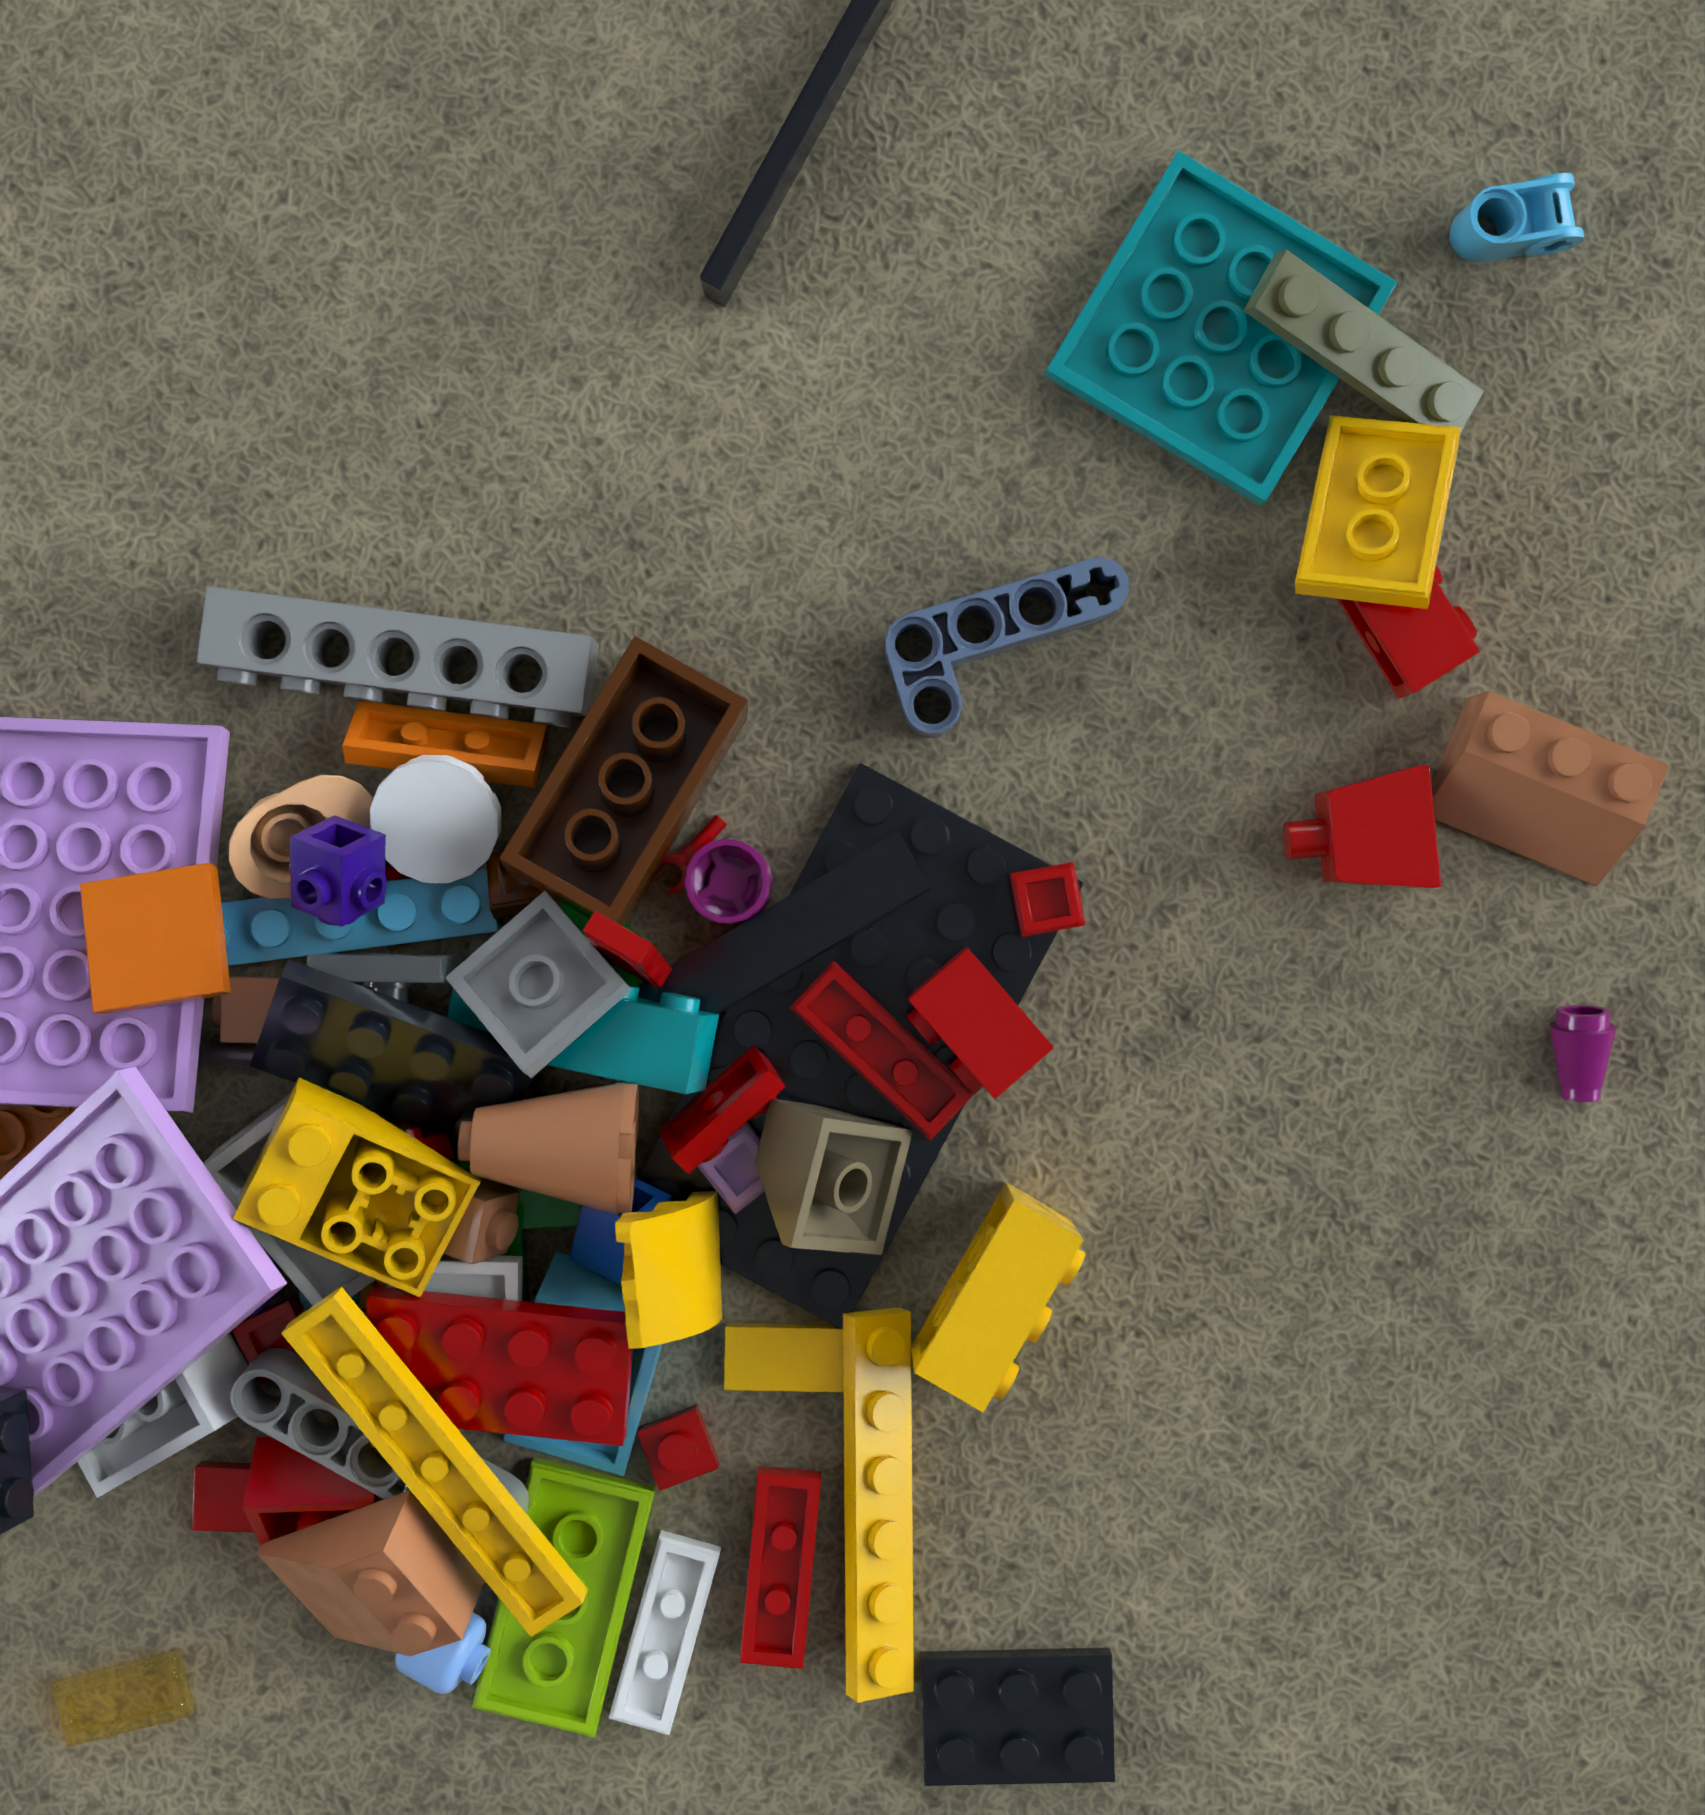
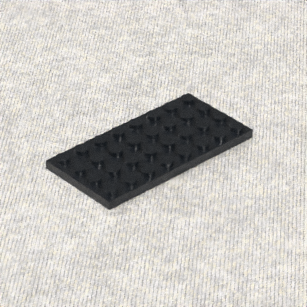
(890, 959)

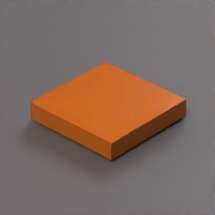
(155, 938)

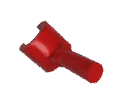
(684, 856)

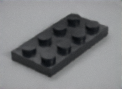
(383, 1052)

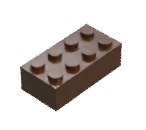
(626, 784)

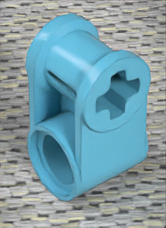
(1528, 217)

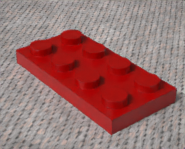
(513, 1362)

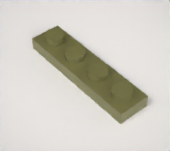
(1359, 345)

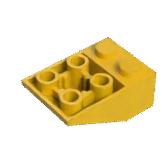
(355, 1189)

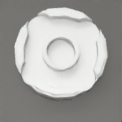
(436, 818)

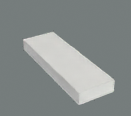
(665, 1632)

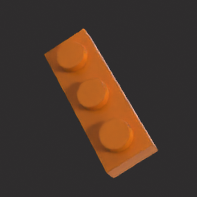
(498, 748)

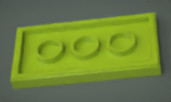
(566, 1667)

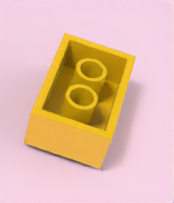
(997, 1298)

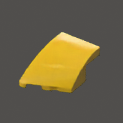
(671, 1270)

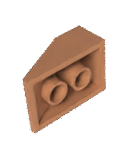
(380, 1576)

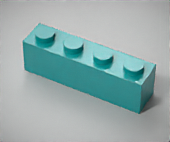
(636, 1042)

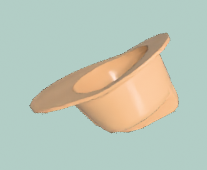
(262, 837)

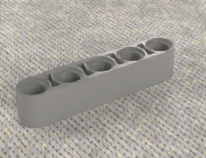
(339, 1448)

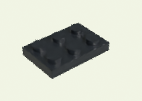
(1017, 1716)

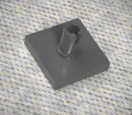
(387, 972)

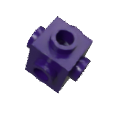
(337, 870)

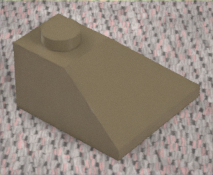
(830, 1176)

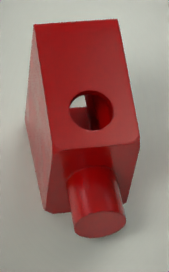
(1372, 832)

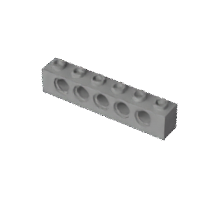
(239, 620)

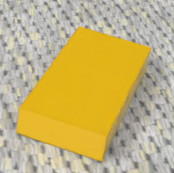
(783, 1357)

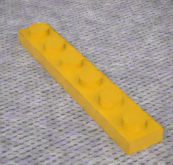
(435, 1461)
(878, 1503)

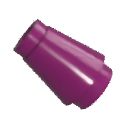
(1582, 1050)

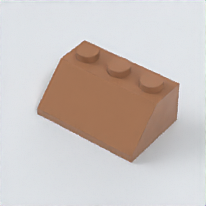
(1544, 787)

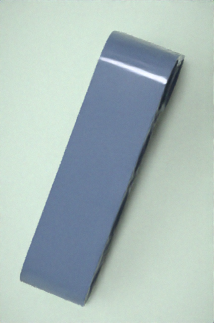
(1007, 628)

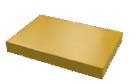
(1378, 511)

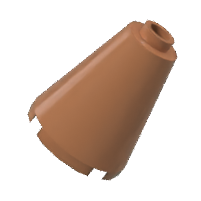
(560, 1145)

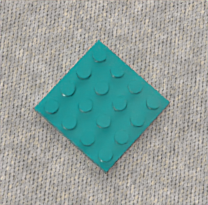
(1178, 354)

